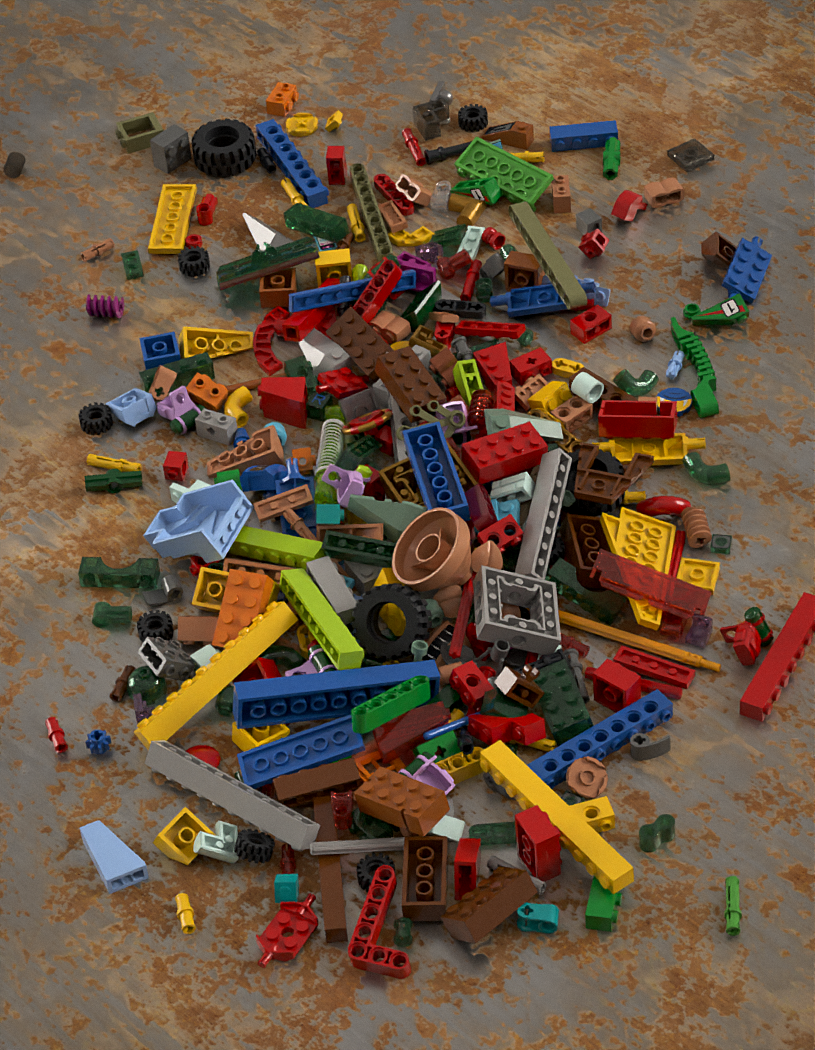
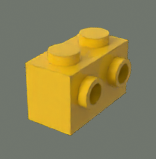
(550, 396)

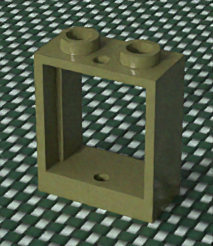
(134, 125)

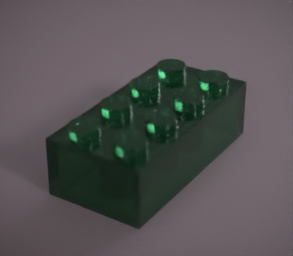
(562, 702)

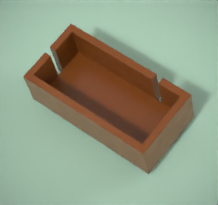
(402, 801)

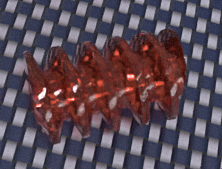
(480, 400)

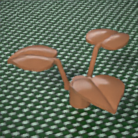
(450, 596)

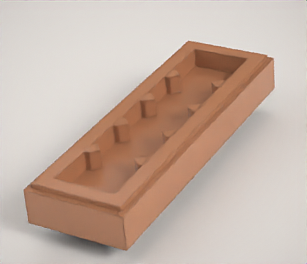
(392, 216)

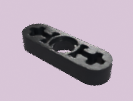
(476, 311)

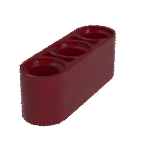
(480, 507)

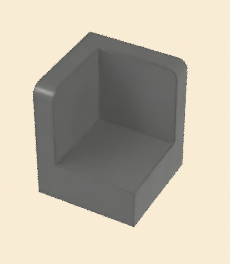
(588, 221)

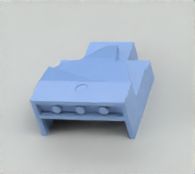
(201, 523)

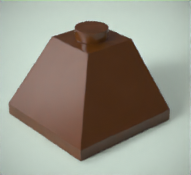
(718, 250)

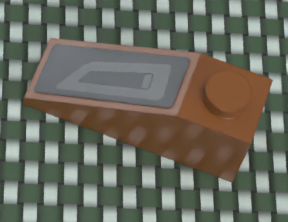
(513, 134)

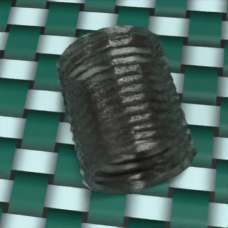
(14, 164)

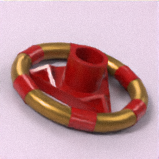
(367, 423)

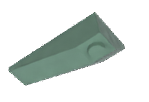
(502, 419)

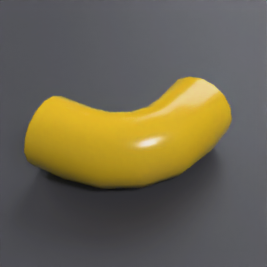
(235, 403)

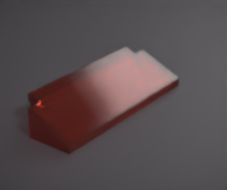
(647, 583)

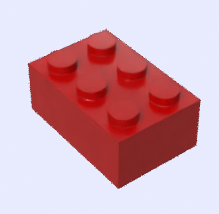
(538, 843)

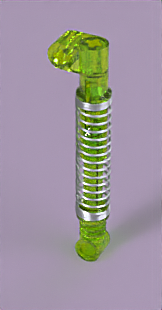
(329, 454)

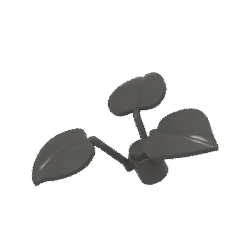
(499, 652)

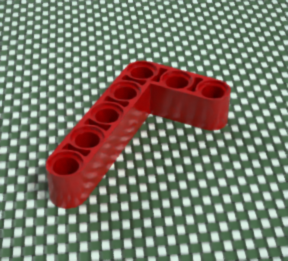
(364, 306)
(373, 926)

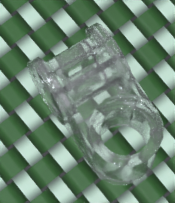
(441, 196)

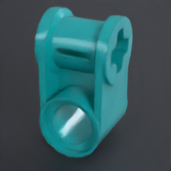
(539, 918)

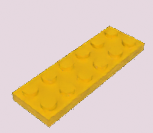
(172, 219)

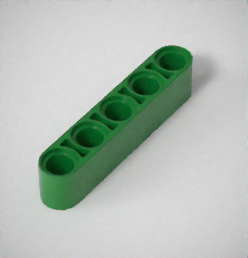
(390, 704)

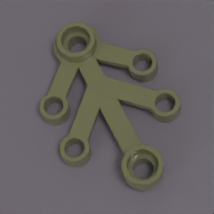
(448, 421)

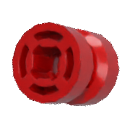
(493, 238)

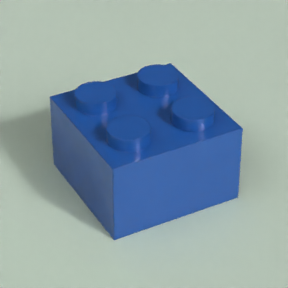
(159, 349)

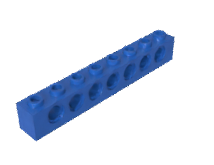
(292, 163)
(604, 737)

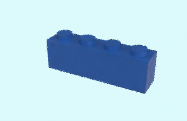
(582, 135)

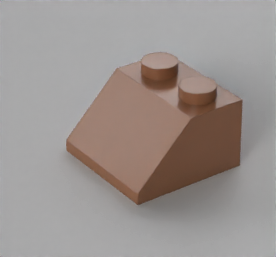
(196, 629)

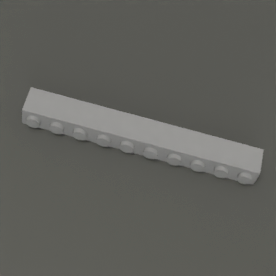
(232, 795)

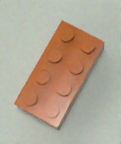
(243, 600)

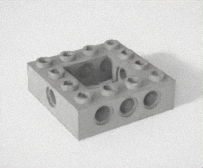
(536, 635)

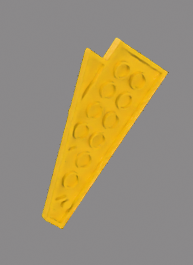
(644, 542)

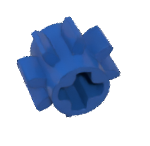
(98, 742)

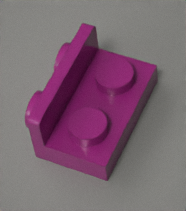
(424, 274)

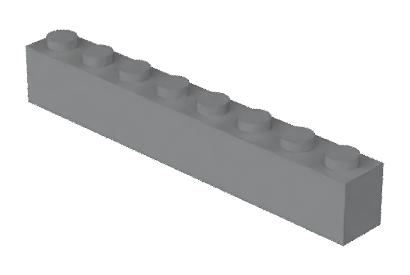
(544, 514)

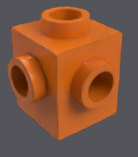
(306, 454)

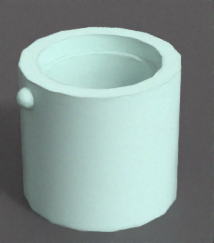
(587, 387)

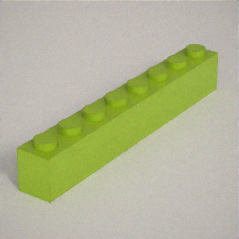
(321, 619)

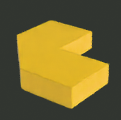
(416, 238)

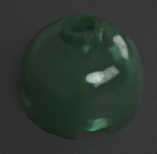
(146, 682)

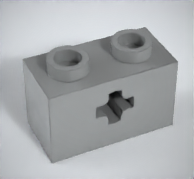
(216, 426)

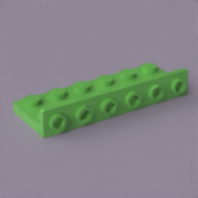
(515, 177)

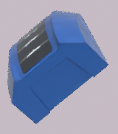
(262, 477)

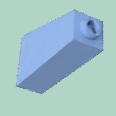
(112, 857)

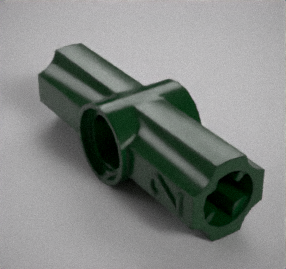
(113, 481)

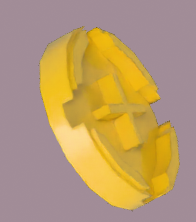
(302, 124)

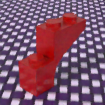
(491, 729)

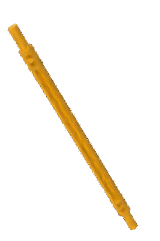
(636, 641)

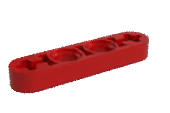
(388, 184)

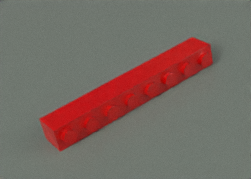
(780, 661)

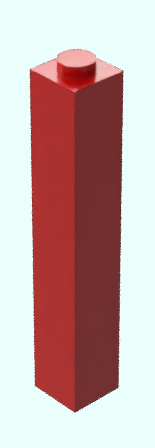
(303, 322)

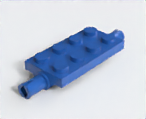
(746, 269)
(534, 299)
(293, 480)

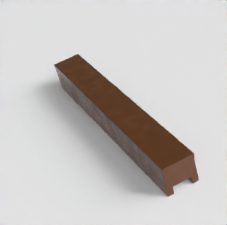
(330, 874)

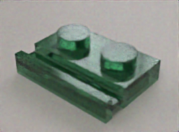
(450, 236)

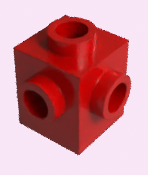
(593, 243)

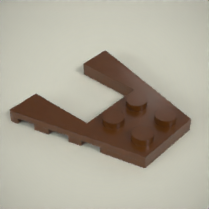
(605, 486)

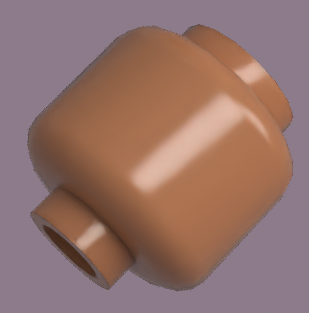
(642, 328)

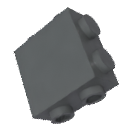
(166, 658)

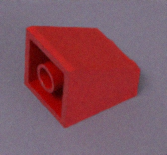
(284, 400)

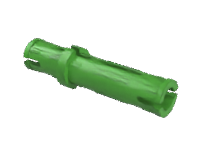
(732, 912)

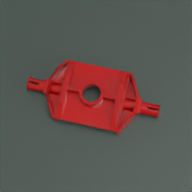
(293, 918)

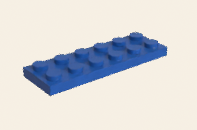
(299, 752)

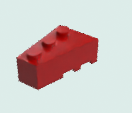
(493, 365)

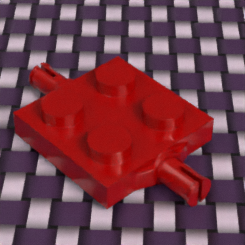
(341, 382)

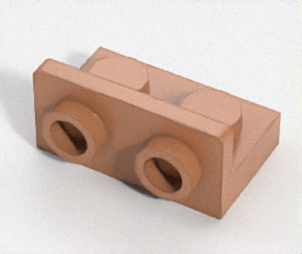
(530, 387)

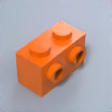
(282, 99)
(206, 392)

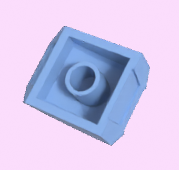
(133, 406)

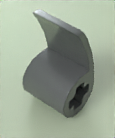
(170, 592)
(642, 749)

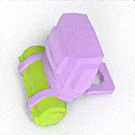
(351, 482)

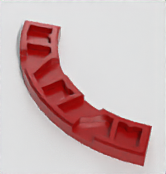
(263, 338)

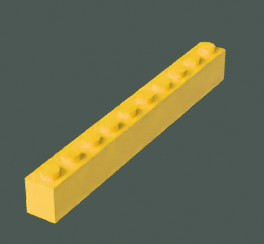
(216, 675)
(576, 835)

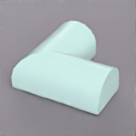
(218, 846)

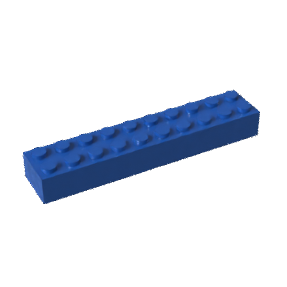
(321, 694)

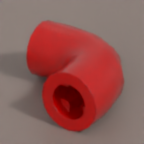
(662, 506)

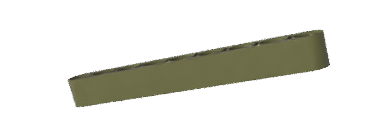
(370, 211)
(547, 255)

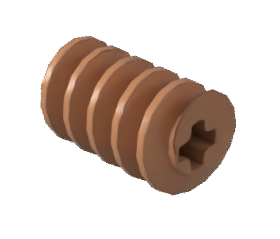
(696, 527)

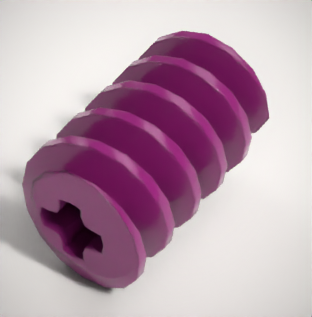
(104, 307)

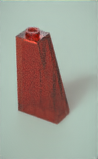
(407, 730)

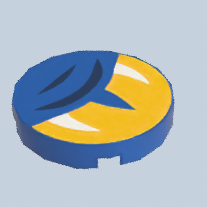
(683, 399)

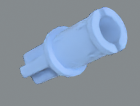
(675, 364)

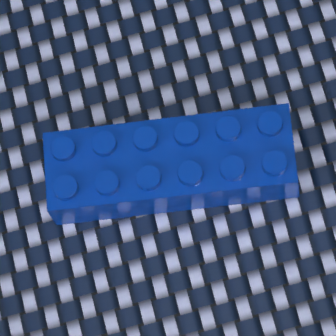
(435, 469)

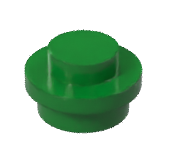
(691, 310)

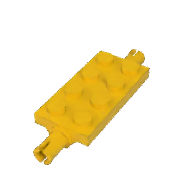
(664, 451)

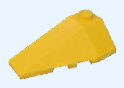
(214, 341)

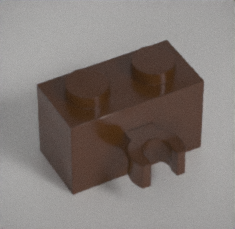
(520, 686)

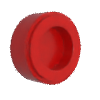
(193, 240)

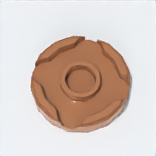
(586, 777)

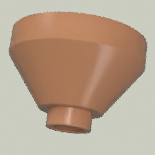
(433, 551)

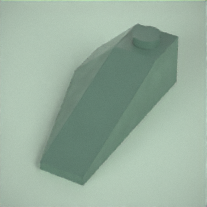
(392, 515)

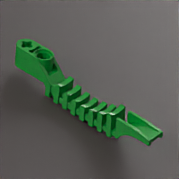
(702, 396)

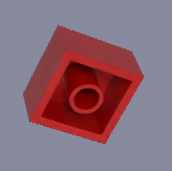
(615, 686)

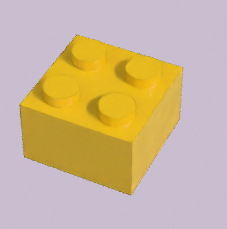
(333, 265)

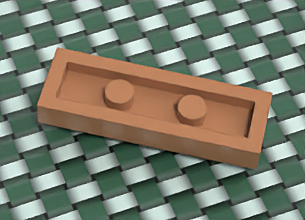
(277, 504)

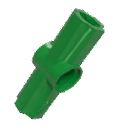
(611, 158)

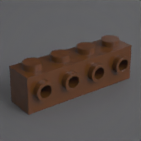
(316, 782)

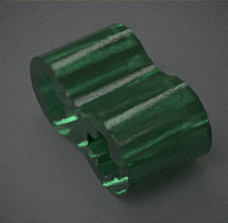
(657, 833)

